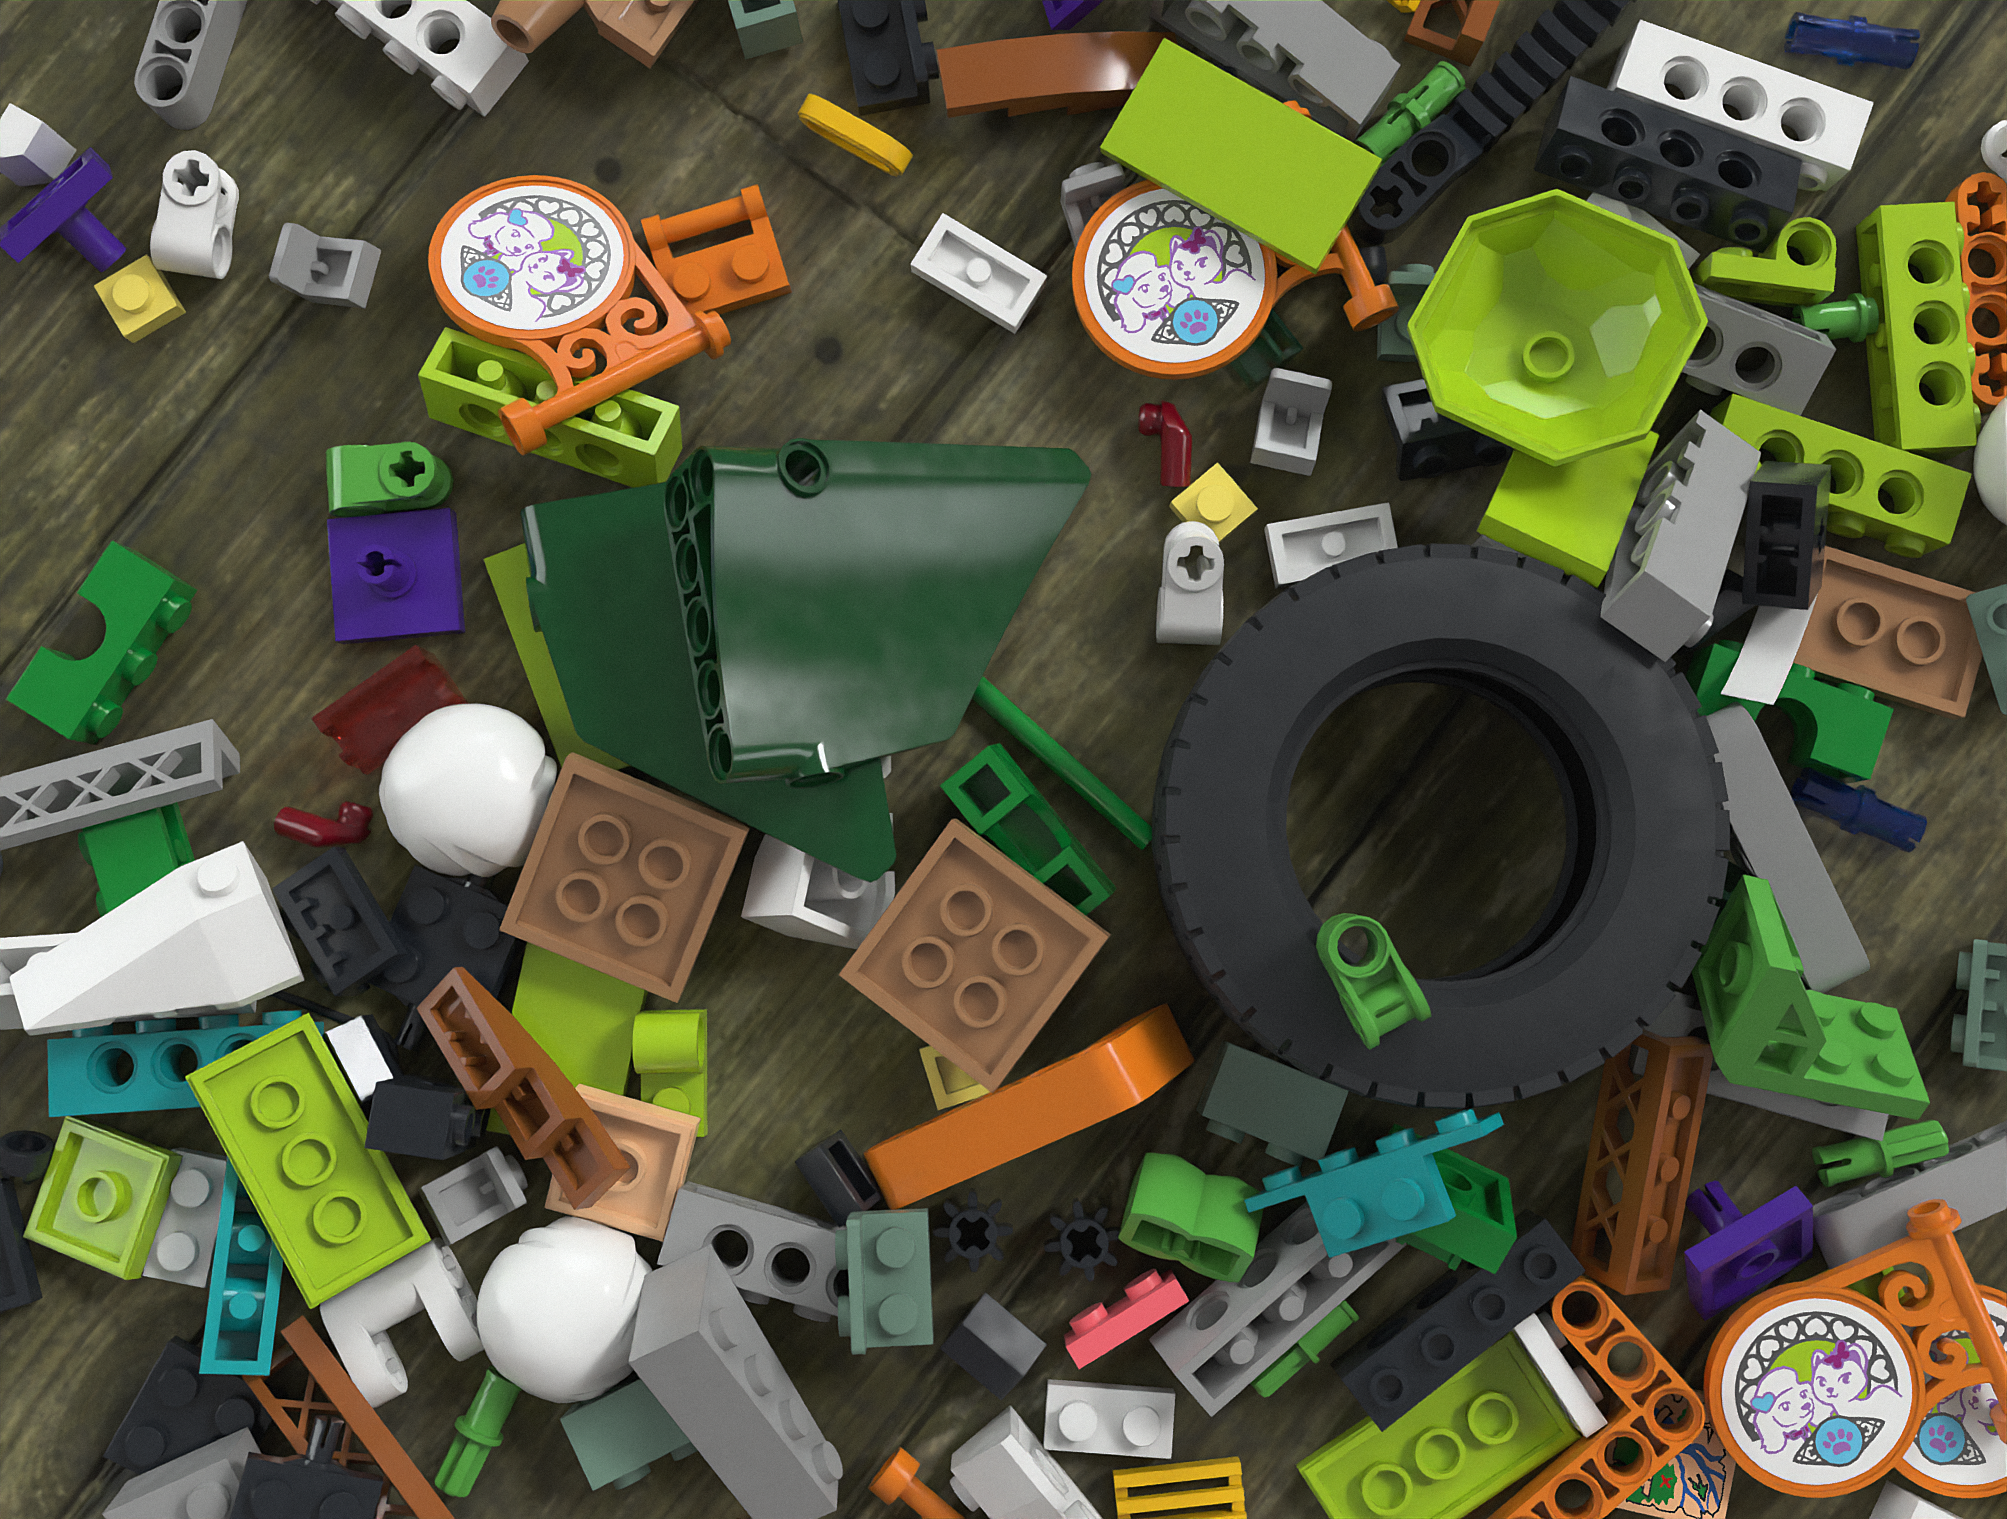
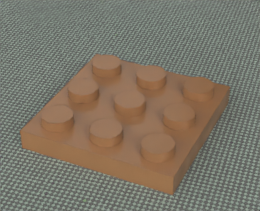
(624, 877)
(974, 955)

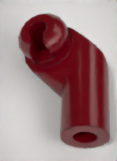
(1175, 441)
(323, 832)

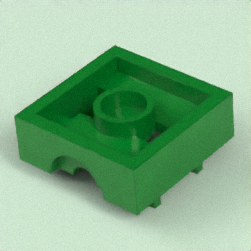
(1483, 1219)

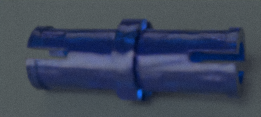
(1852, 40)
(1858, 809)

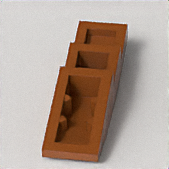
(1046, 72)
(531, 1094)

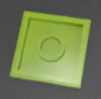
(103, 1197)

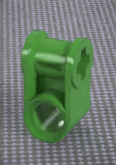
(376, 479)
(1378, 988)

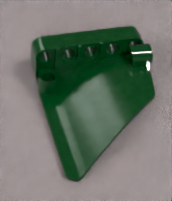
(858, 598)
(621, 654)

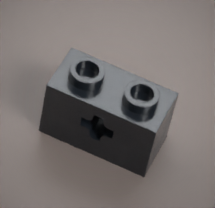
(1786, 534)
(424, 1117)

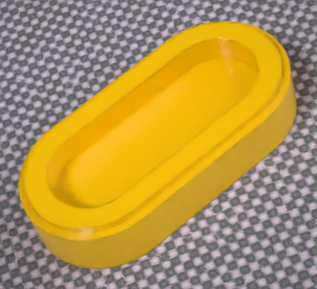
(854, 135)

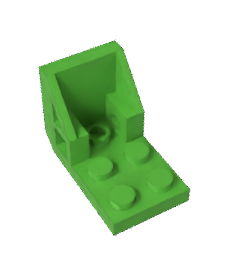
(1790, 1038)

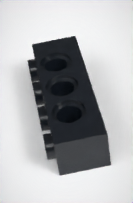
(1668, 165)
(1455, 1322)

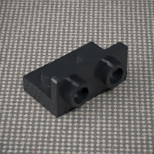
(887, 54)
(1431, 442)
(338, 923)

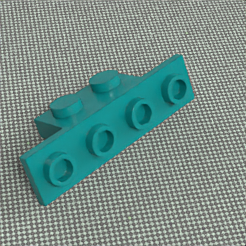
(1380, 1193)

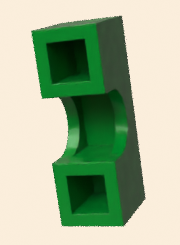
(140, 611)
(1833, 727)
(1015, 815)

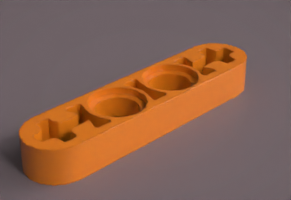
(1985, 292)

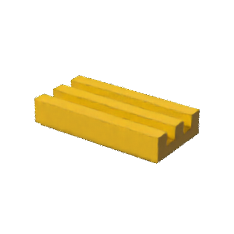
(1179, 1472)

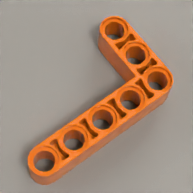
(1033, 1110)
(1631, 1418)

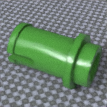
(1841, 319)

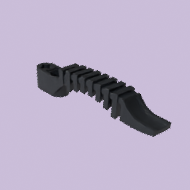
(1483, 114)

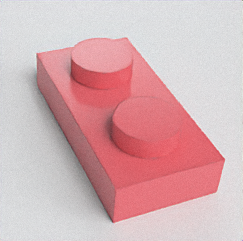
(1102, 1329)

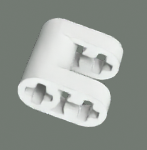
(364, 1311)

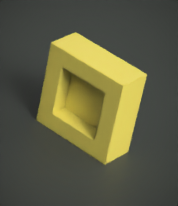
(139, 299)
(1215, 502)
(948, 1081)

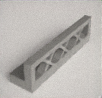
(114, 782)

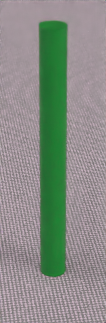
(1062, 763)

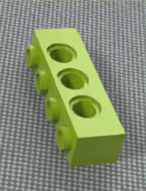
(1896, 357)
(620, 439)
(1923, 490)

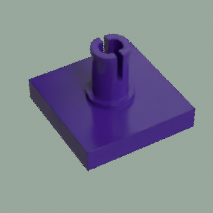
(63, 210)
(395, 576)
(1744, 1249)

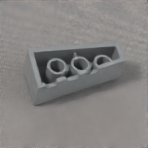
(730, 1392)

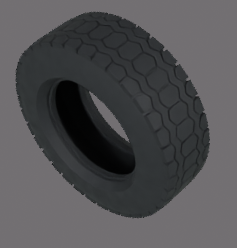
(1632, 785)

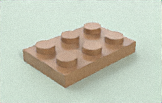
(1892, 635)

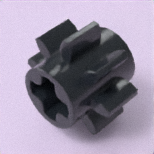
(973, 1247)
(1086, 1257)

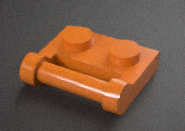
(724, 274)

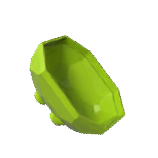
(1556, 327)

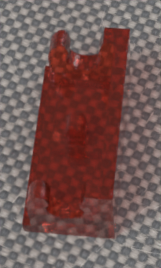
(386, 706)

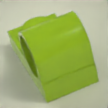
(1772, 275)
(673, 1060)

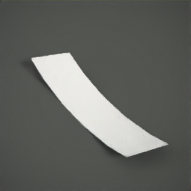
(1768, 654)

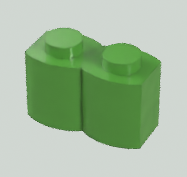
(1191, 1217)

